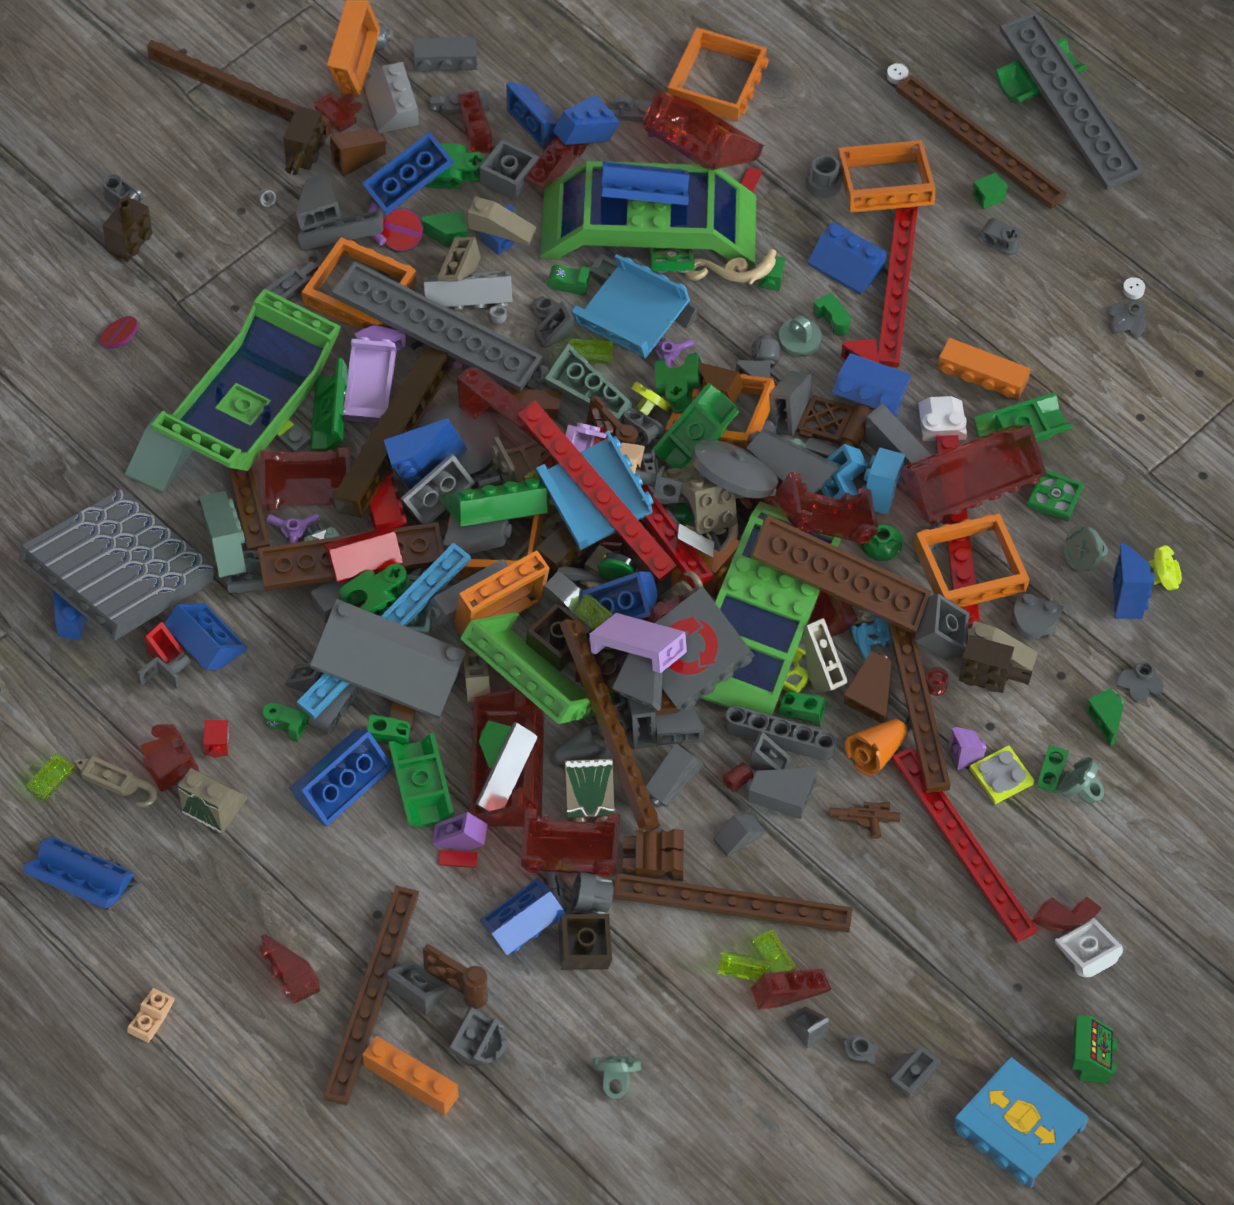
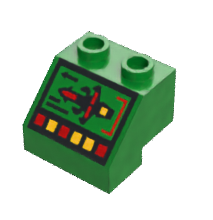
(1093, 1050)

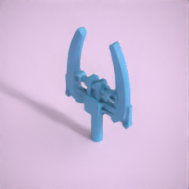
(861, 634)

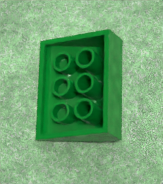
(497, 502)

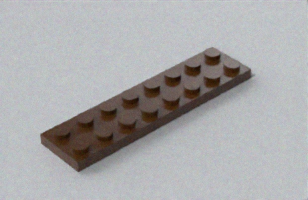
(308, 563)
(840, 574)

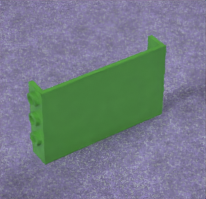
(526, 669)

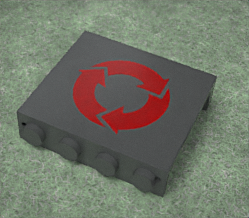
(711, 653)

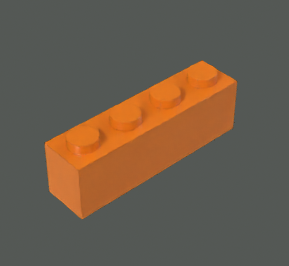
(983, 369)
(410, 1075)

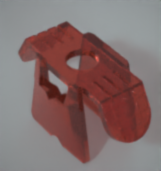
(164, 761)

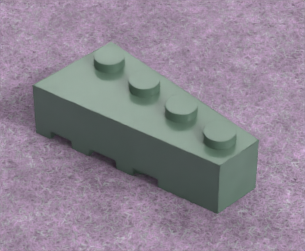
(581, 382)
(223, 532)

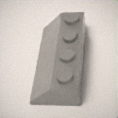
(474, 290)

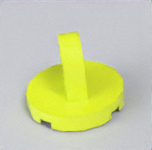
(649, 399)
(1165, 568)

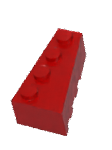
(385, 507)

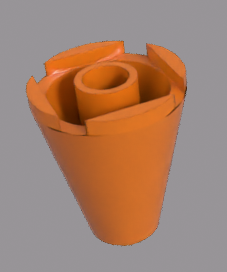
(875, 745)

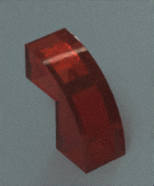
(1057, 917)

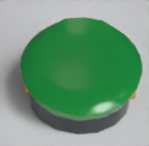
(616, 566)

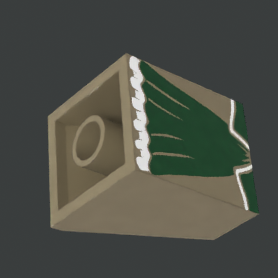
(589, 789)
(209, 800)

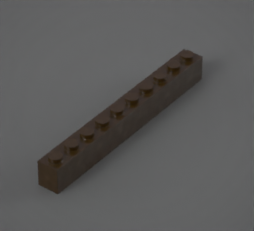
(401, 416)

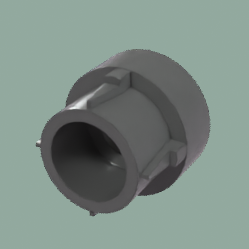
(824, 176)
(591, 894)

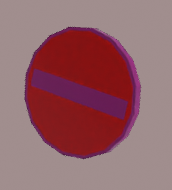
(402, 230)
(119, 332)

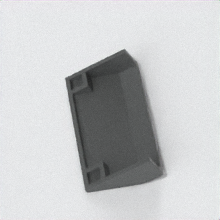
(387, 658)

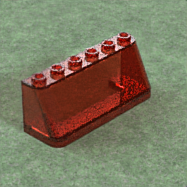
(698, 133)
(480, 391)
(974, 472)
(506, 708)

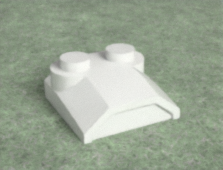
(941, 418)
(1090, 948)

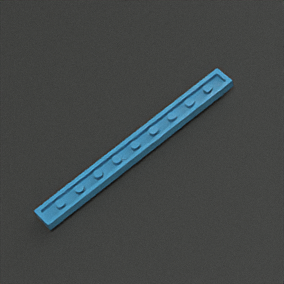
(400, 612)

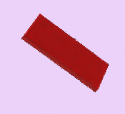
(751, 178)
(458, 858)

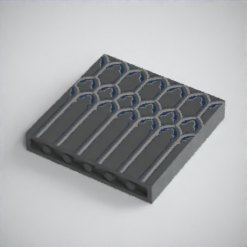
(117, 564)

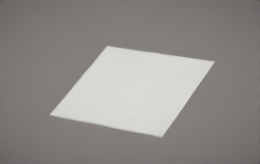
(695, 540)

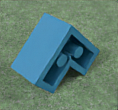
(850, 464)
(883, 478)

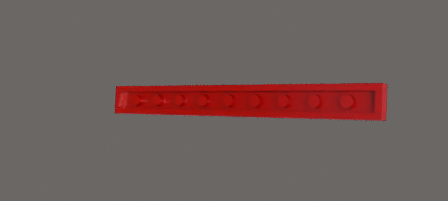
(897, 286)
(597, 491)
(667, 534)
(959, 549)
(966, 849)

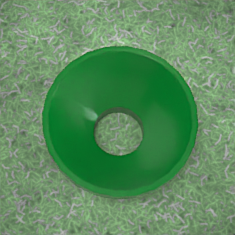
(884, 549)

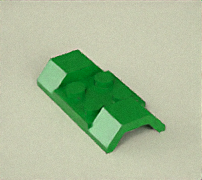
(1018, 84)
(328, 410)
(1039, 412)
(702, 420)
(421, 782)

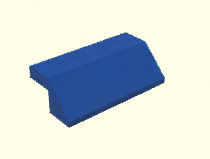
(644, 183)
(79, 872)

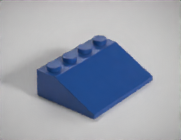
(423, 449)

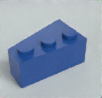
(586, 123)
(68, 620)

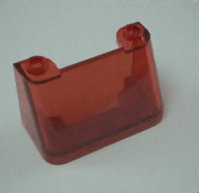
(302, 477)
(844, 518)
(570, 845)

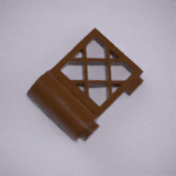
(852, 425)
(624, 433)
(468, 981)

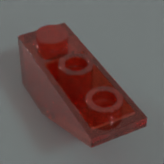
(475, 122)
(551, 164)
(294, 971)
(788, 987)

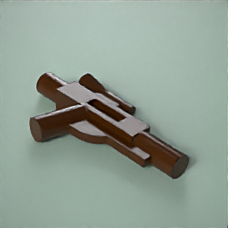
(867, 817)

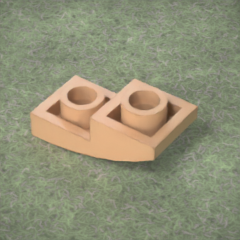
(151, 1015)

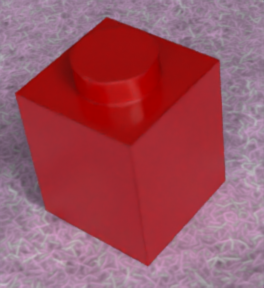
(216, 738)

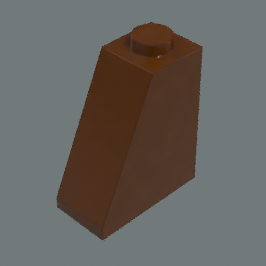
(356, 149)
(871, 688)

